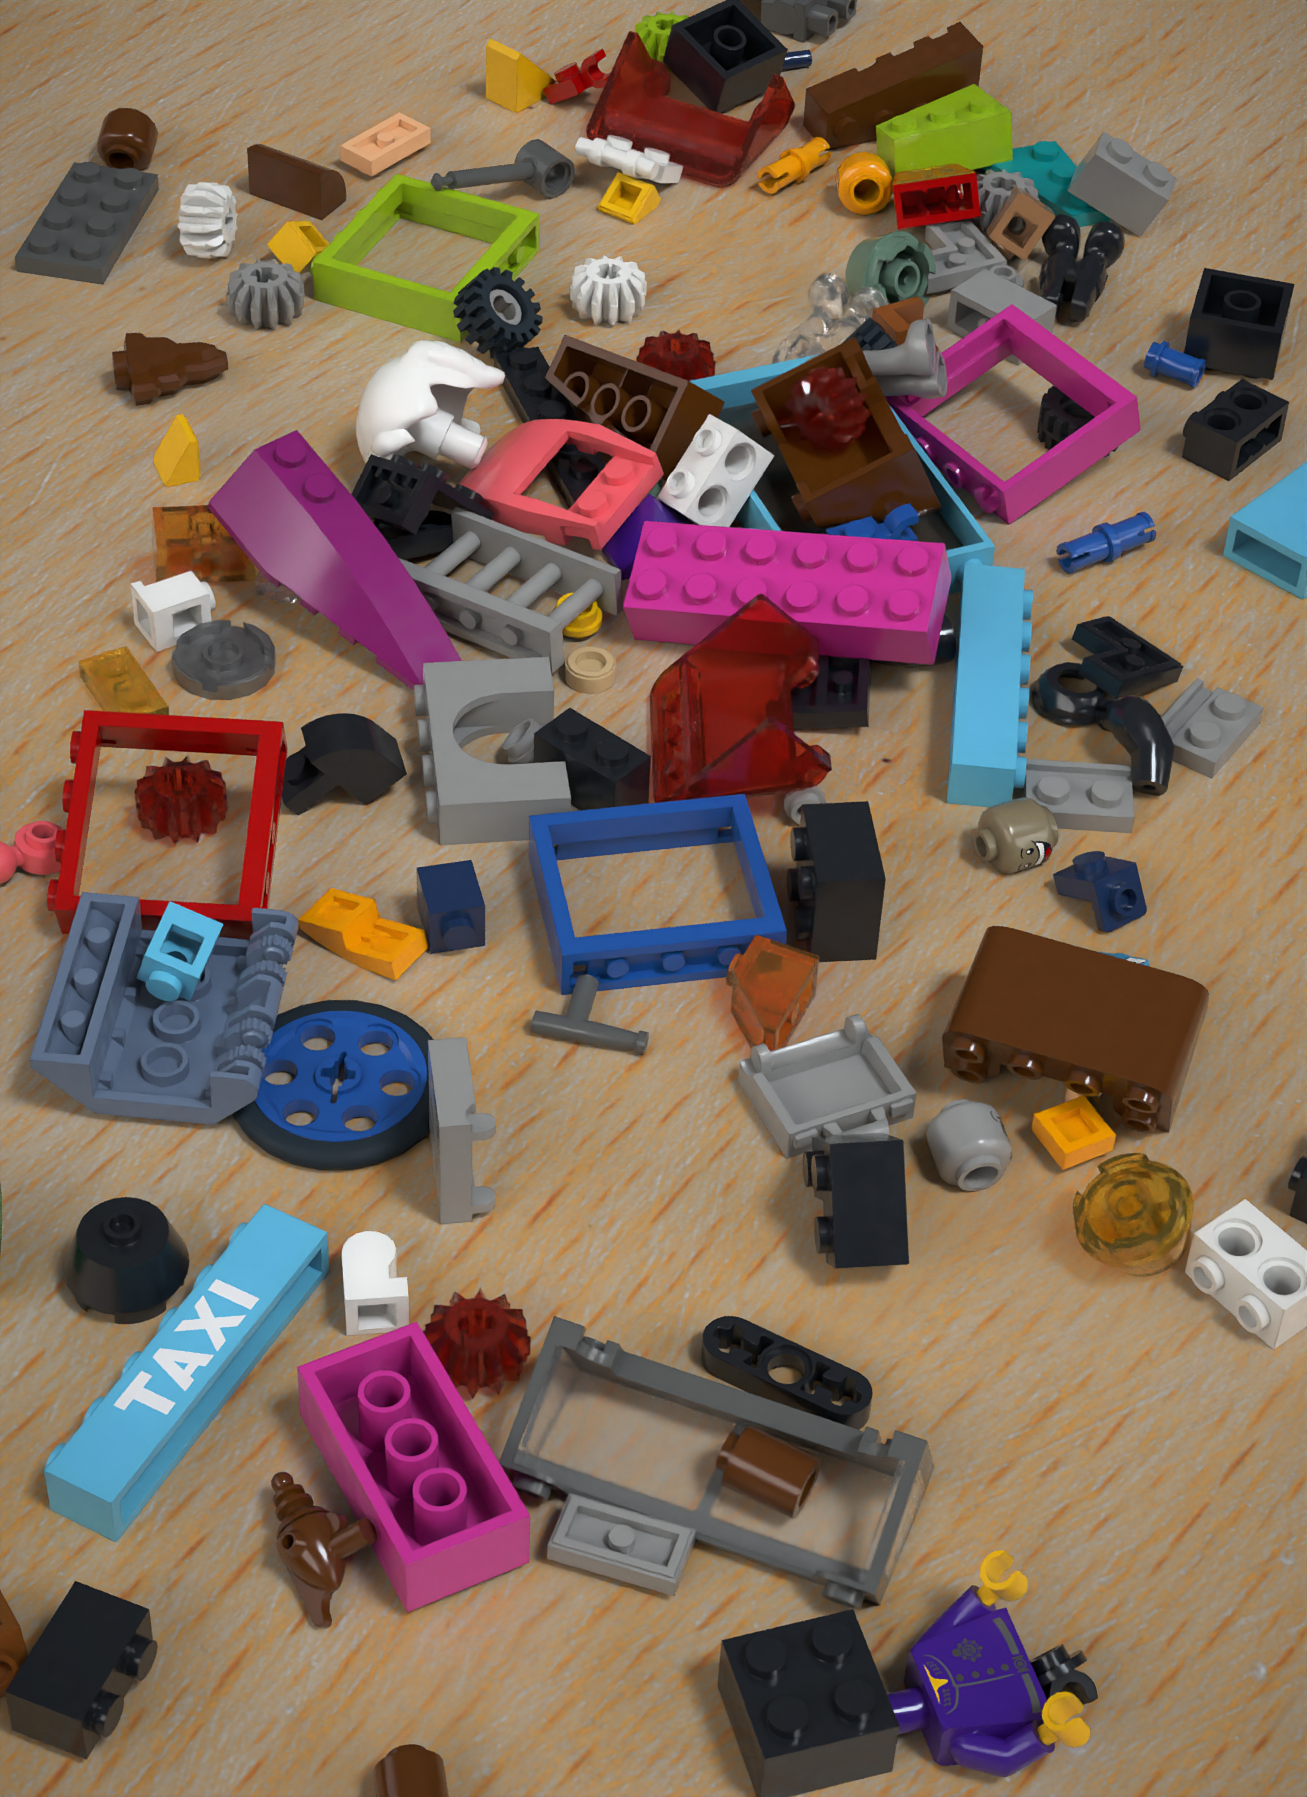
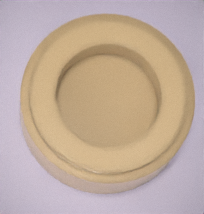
(590, 670)

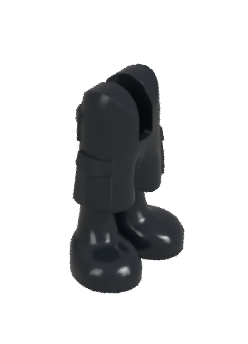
(1079, 281)

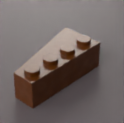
(854, 102)
(633, 399)

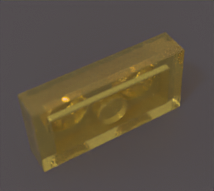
(121, 683)

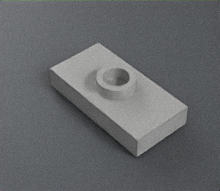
(621, 1544)

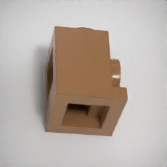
(1036, 221)

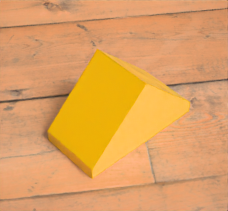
(513, 78)

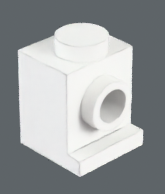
(171, 608)

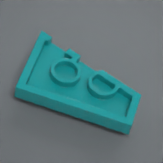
(1052, 175)

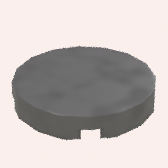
(223, 660)

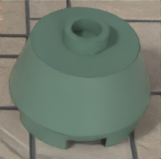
(891, 264)

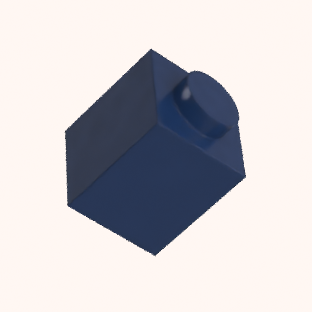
(451, 906)

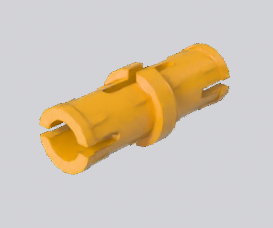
(794, 165)

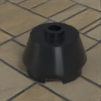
(125, 1260)

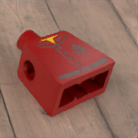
(935, 195)

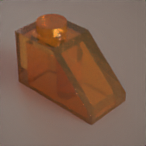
(771, 990)

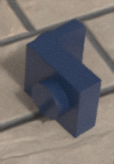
(1108, 883)

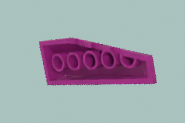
(325, 549)

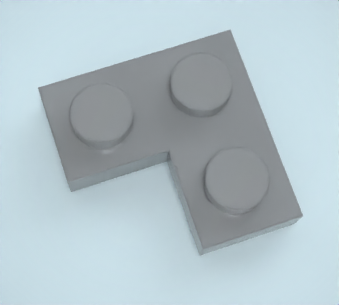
(958, 254)

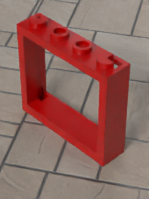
(179, 734)

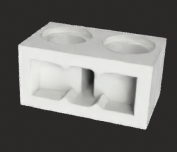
(715, 474)
(1252, 1272)

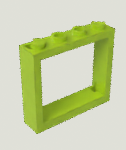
(408, 303)

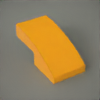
(357, 933)

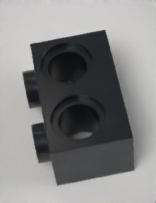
(1234, 429)

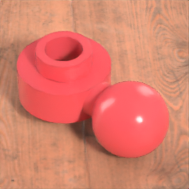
(31, 851)

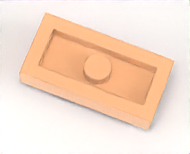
(385, 144)

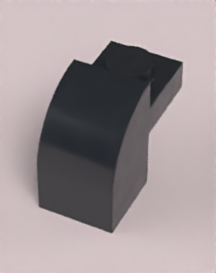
(341, 752)

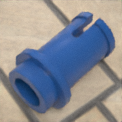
(1174, 364)

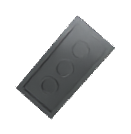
(87, 223)

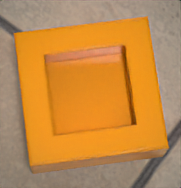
(1073, 1132)

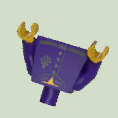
(976, 1686)

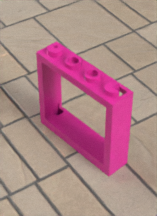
(1087, 385)

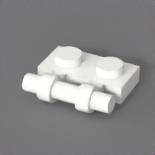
(617, 153)

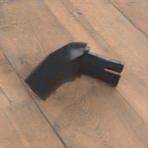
(1144, 737)

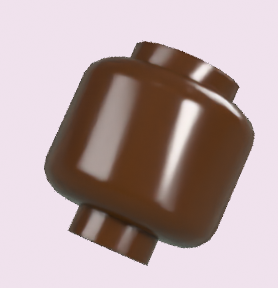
(127, 139)

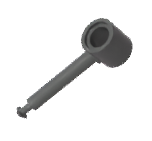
(534, 164)

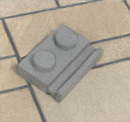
(1209, 727)
(1083, 794)

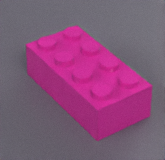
(414, 1466)

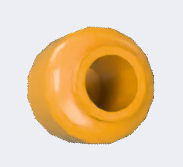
(864, 183)

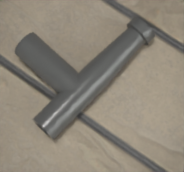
(578, 1028)

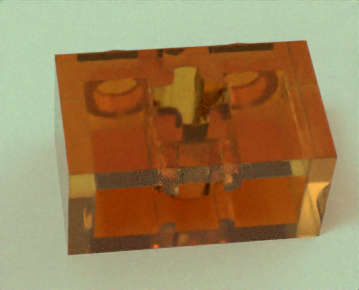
(196, 542)

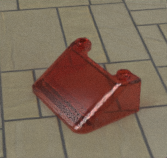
(705, 142)
(727, 711)

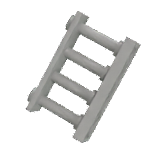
(509, 624)

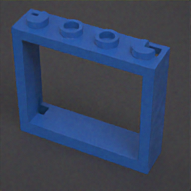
(660, 953)

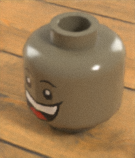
(1016, 835)

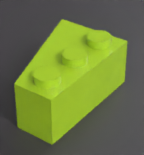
(954, 129)

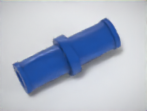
(1106, 542)

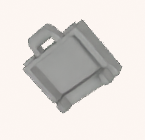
(826, 1087)
(453, 1130)

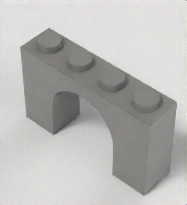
(474, 797)

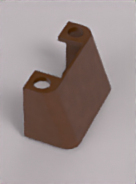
(1077, 1021)

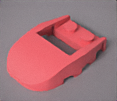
(599, 511)

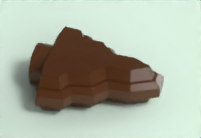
(160, 366)

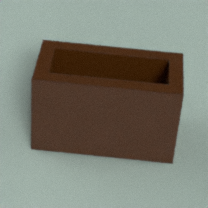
(294, 182)

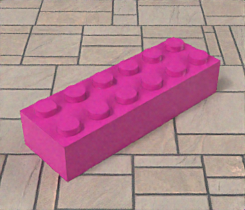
(846, 590)

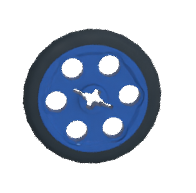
(327, 1141)

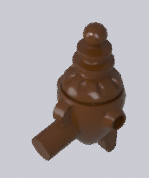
(315, 1545)

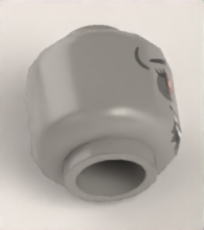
(969, 1145)

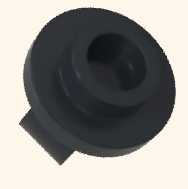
(1057, 1669)

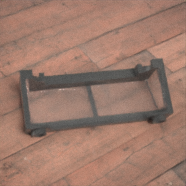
(651, 1444)

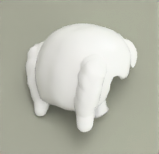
(421, 405)

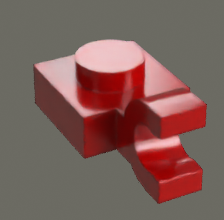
(574, 80)

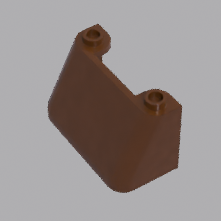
(863, 477)

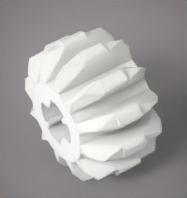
(207, 220)
(608, 290)

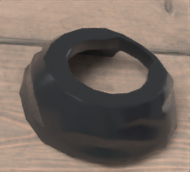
(1064, 705)

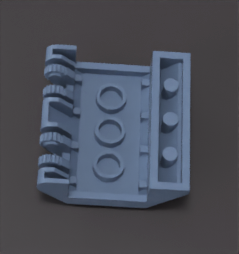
(152, 1056)

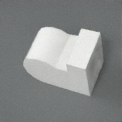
(372, 1291)

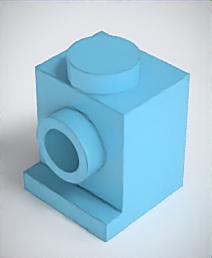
(178, 953)

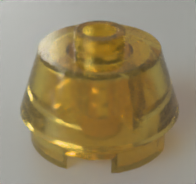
(1135, 1215)

